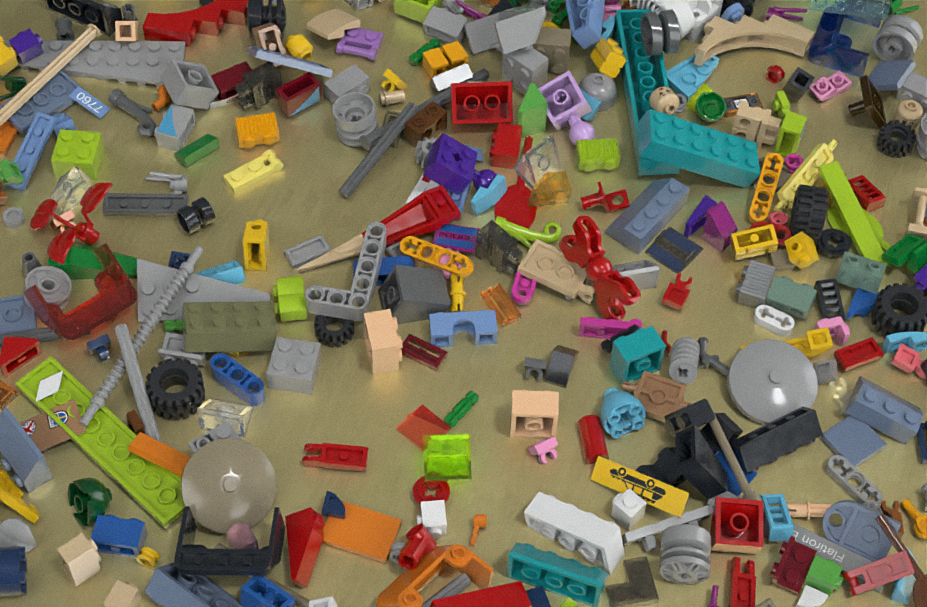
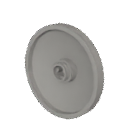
(771, 380)

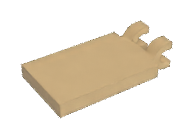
(552, 269)

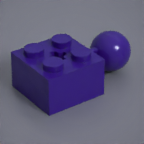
(453, 166)

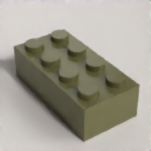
(228, 326)

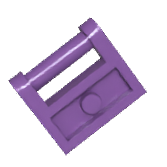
(360, 42)

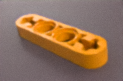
(763, 188)
(437, 253)

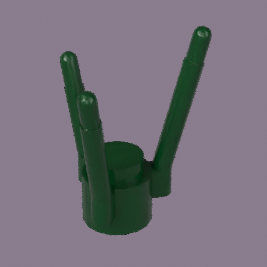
(12, 84)

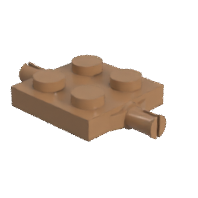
(657, 394)

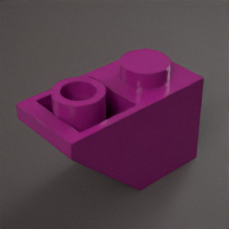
(718, 227)

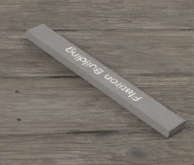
(824, 547)

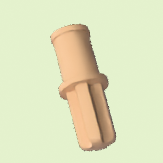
(808, 509)

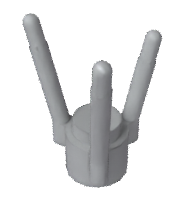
(177, 181)

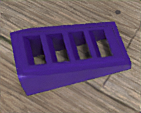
(699, 216)

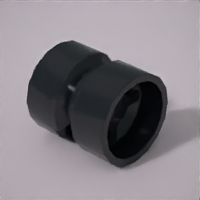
(190, 220)

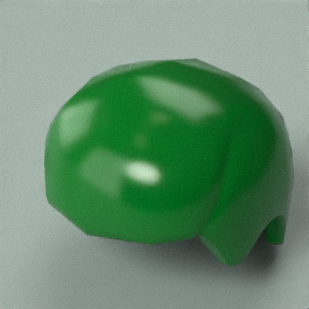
(710, 107)

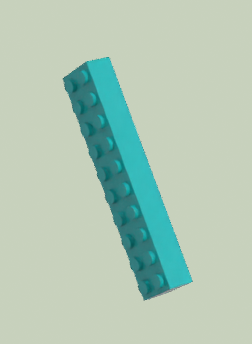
(640, 78)

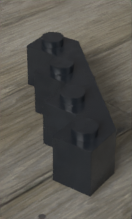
(665, 467)

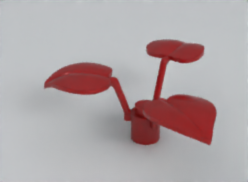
(84, 232)

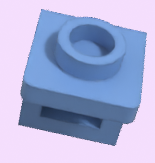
(64, 122)

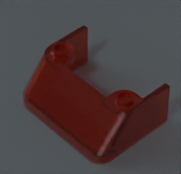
(114, 296)

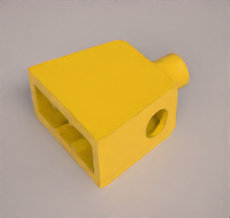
(256, 235)

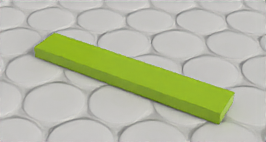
(851, 212)

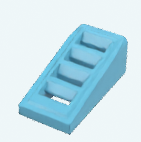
(777, 530)

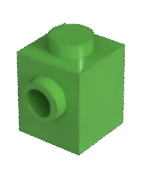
(824, 575)

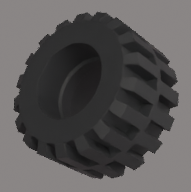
(809, 211)
(903, 299)
(170, 374)

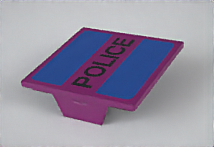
(456, 237)

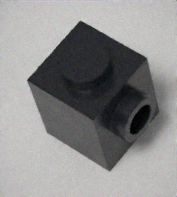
(798, 83)

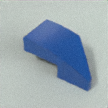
(862, 303)

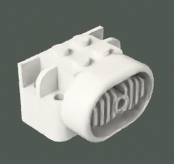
(691, 14)

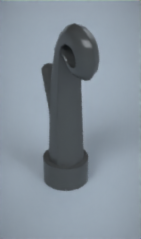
(138, 111)

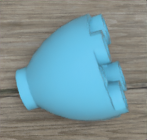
(621, 413)

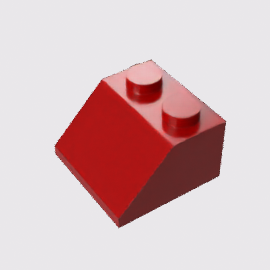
(737, 525)

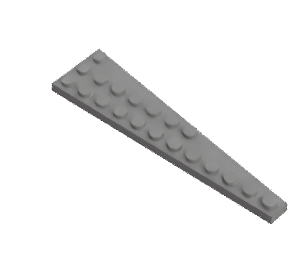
(118, 60)

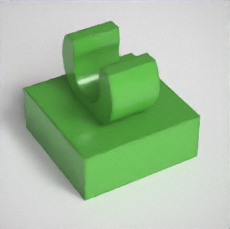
(10, 172)

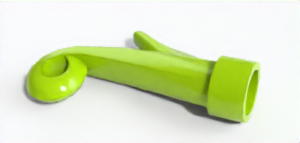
(524, 234)

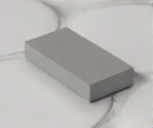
(306, 251)

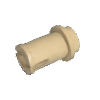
(391, 97)

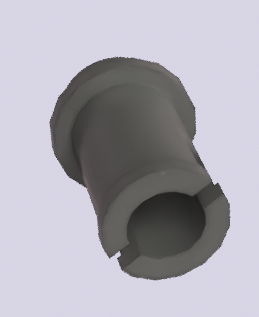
(129, 14)

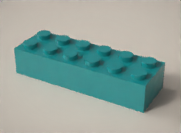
(698, 148)

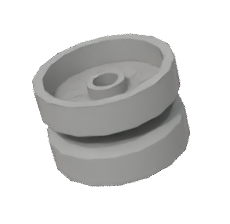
(898, 38)

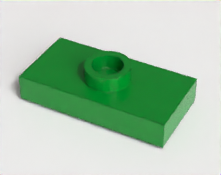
(902, 250)

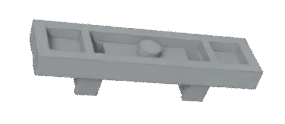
(647, 533)

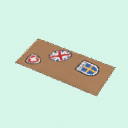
(46, 432)

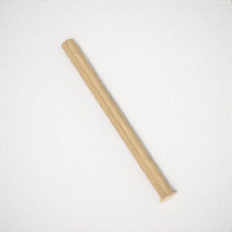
(48, 72)

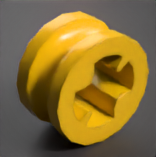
(148, 557)

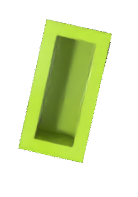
(790, 134)

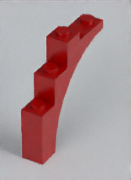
(203, 20)

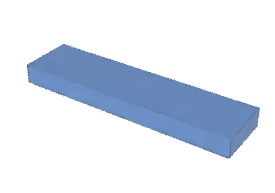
(33, 147)

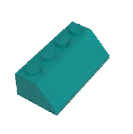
(556, 574)

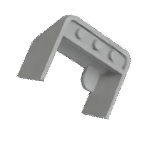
(506, 30)

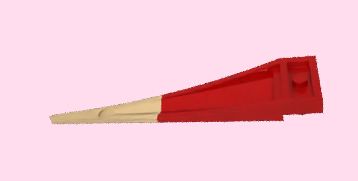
(417, 217)

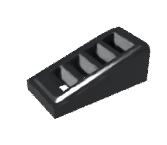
(829, 288)

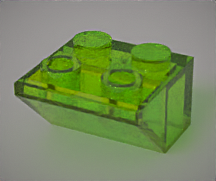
(447, 457)

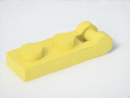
(253, 171)

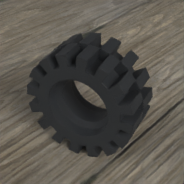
(894, 147)
(333, 337)

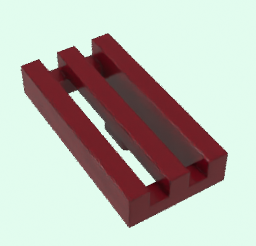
(420, 355)

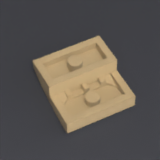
(332, 24)

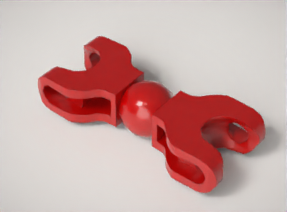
(609, 284)

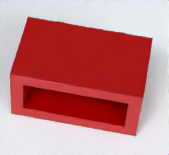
(507, 145)

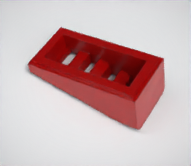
(878, 198)

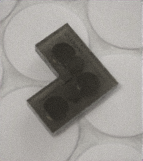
(638, 589)

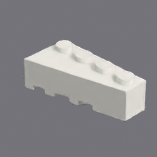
(576, 530)

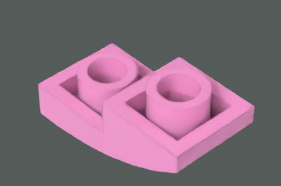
(830, 87)

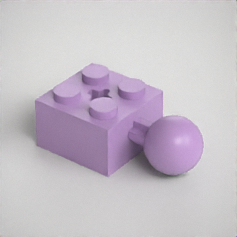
(570, 110)

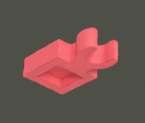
(908, 360)

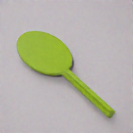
(836, 222)

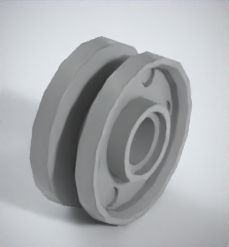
(52, 284)

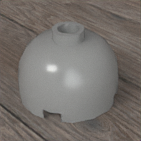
(600, 87)

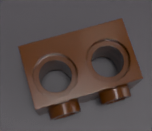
(426, 123)

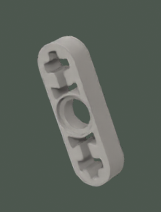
(854, 492)

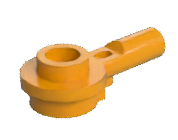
(920, 520)

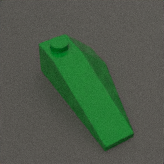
(84, 264)

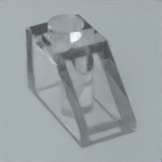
(70, 190)

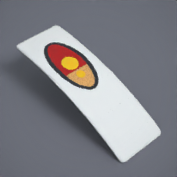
(224, 102)

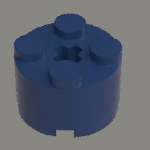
(12, 571)

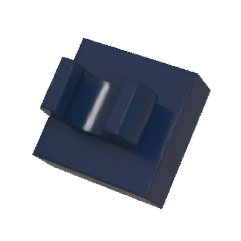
(99, 346)

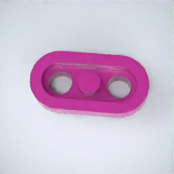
(522, 287)

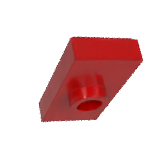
(858, 354)

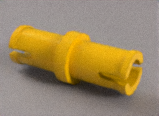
(457, 293)

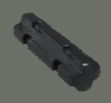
(607, 344)

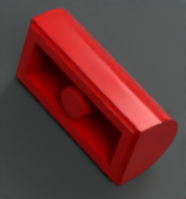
(592, 438)

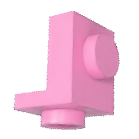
(836, 328)

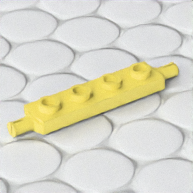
(805, 174)

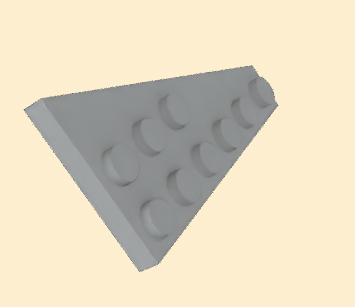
(154, 278)

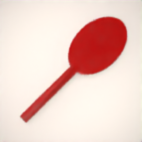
(514, 202)

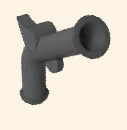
(708, 360)

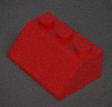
(481, 103)

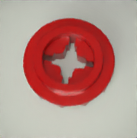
(420, 492)

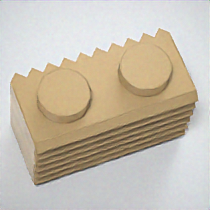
(79, 558)

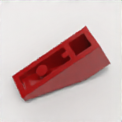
(304, 542)

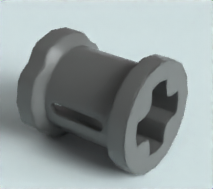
(64, 27)

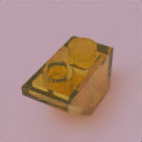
(551, 190)

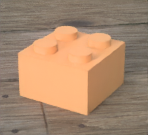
(382, 341)
(534, 414)

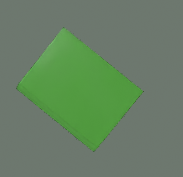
(532, 112)

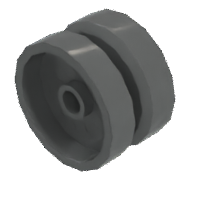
(660, 32)

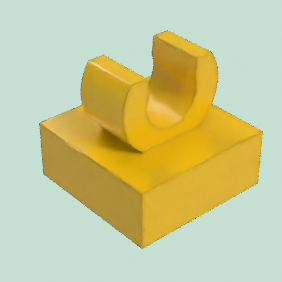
(394, 81)

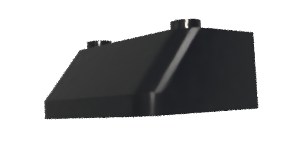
(199, 560)

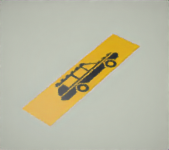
(649, 489)

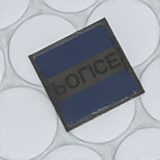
(673, 250)

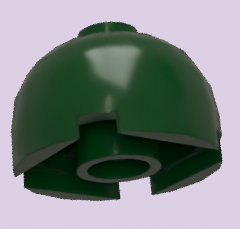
(90, 500)

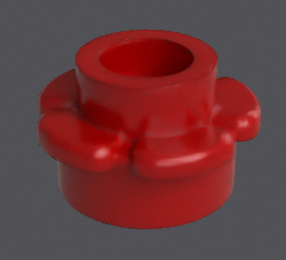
(775, 74)

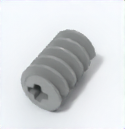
(684, 360)

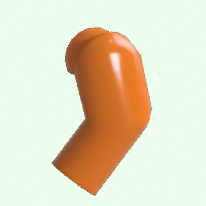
(164, 99)

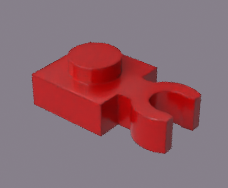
(677, 293)

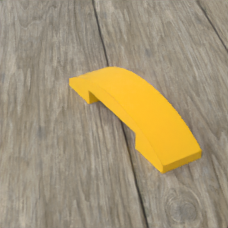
(812, 344)

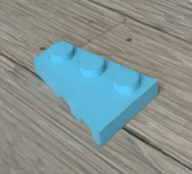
(689, 77)

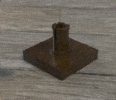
(871, 103)

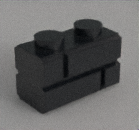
(685, 417)

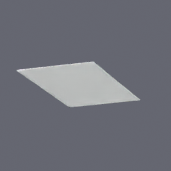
(49, 386)

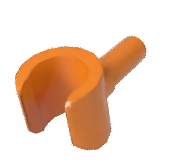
(480, 521)

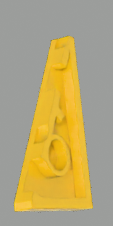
(11, 495)

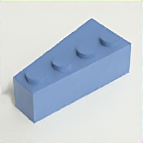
(585, 20)

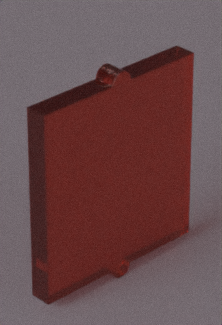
(422, 423)

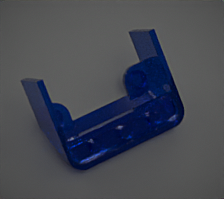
(834, 49)

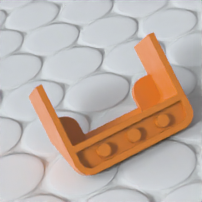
(407, 587)

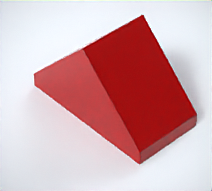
(17, 353)

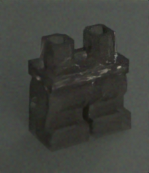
(258, 86)
(498, 248)

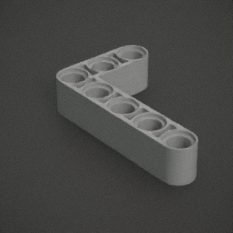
(369, 259)

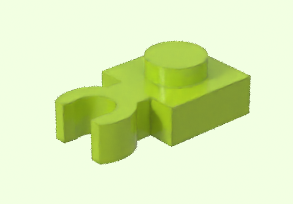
(781, 104)

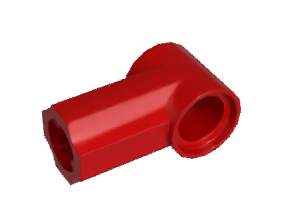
(418, 544)

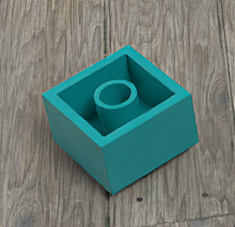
(636, 354)

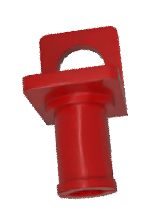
(605, 199)

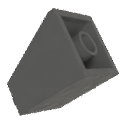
(414, 293)

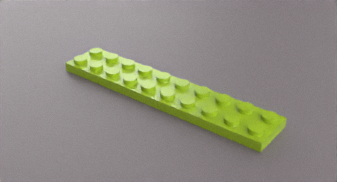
(108, 444)

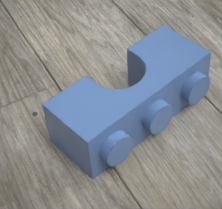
(479, 324)

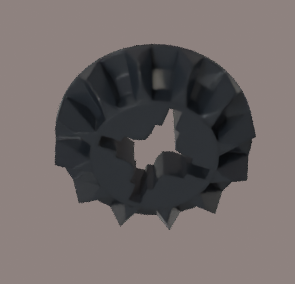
(838, 237)

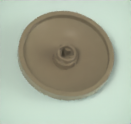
(228, 484)

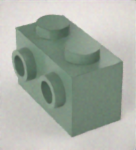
(860, 272)
(791, 297)

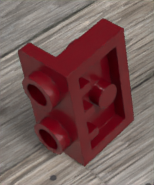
(793, 566)

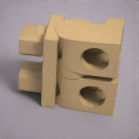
(755, 124)

